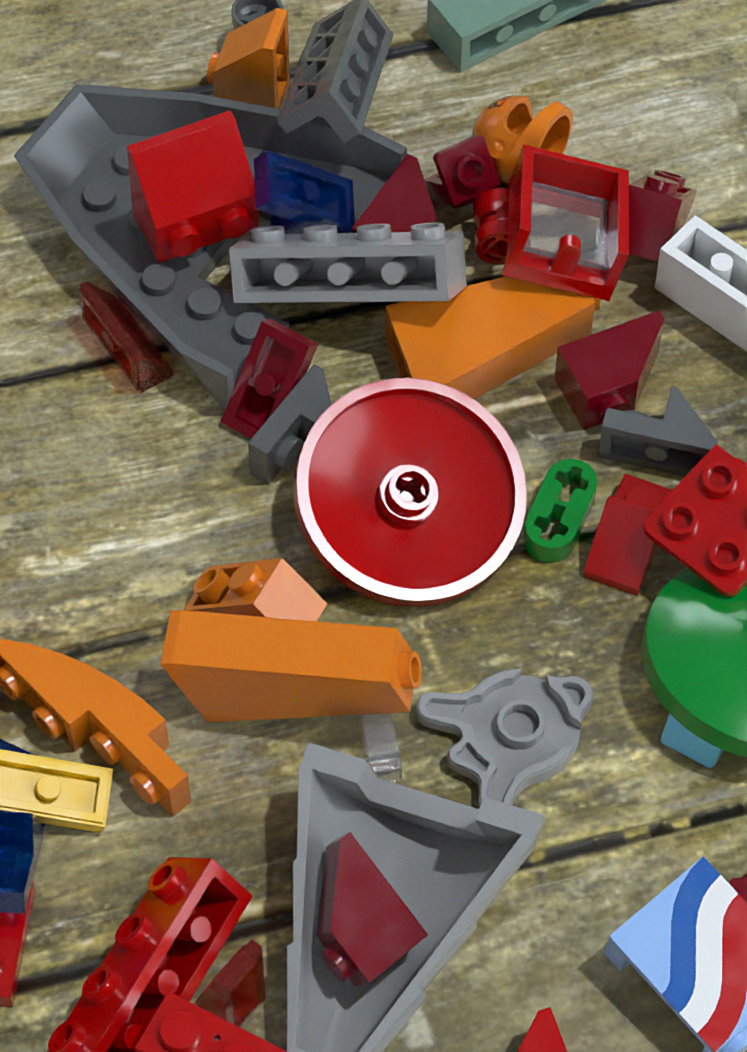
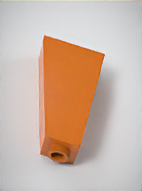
(485, 332)
(287, 667)

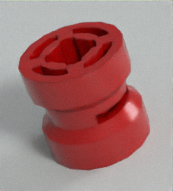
(492, 230)

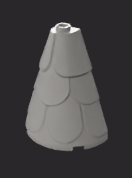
(437, 858)

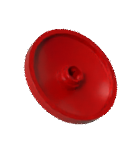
(409, 492)

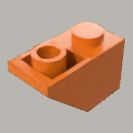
(256, 589)

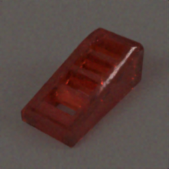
(238, 987)

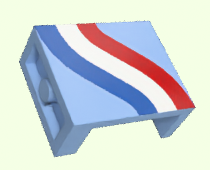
(693, 954)

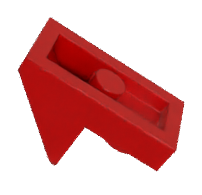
(620, 547)

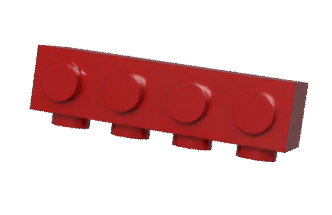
(156, 950)

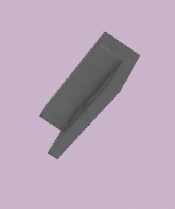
(339, 71)

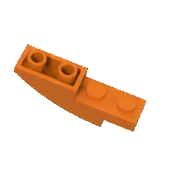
(87, 705)

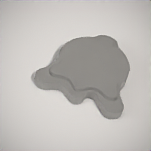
(510, 729)

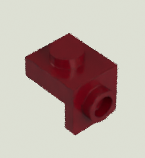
(462, 173)

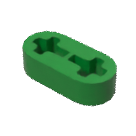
(570, 514)

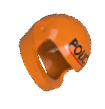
(511, 123)

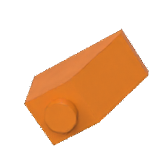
(254, 62)

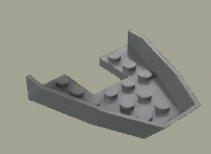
(83, 176)

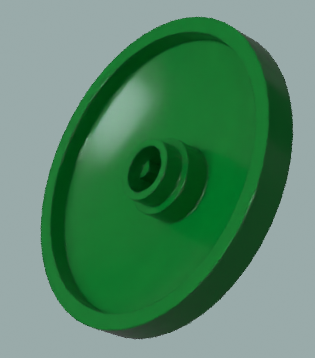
(699, 659)

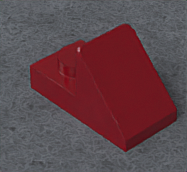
(269, 374)

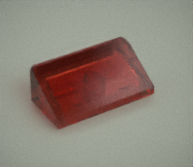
(123, 338)

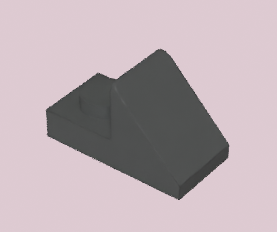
(285, 431)
(657, 444)

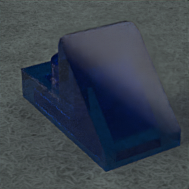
(302, 194)
(19, 852)

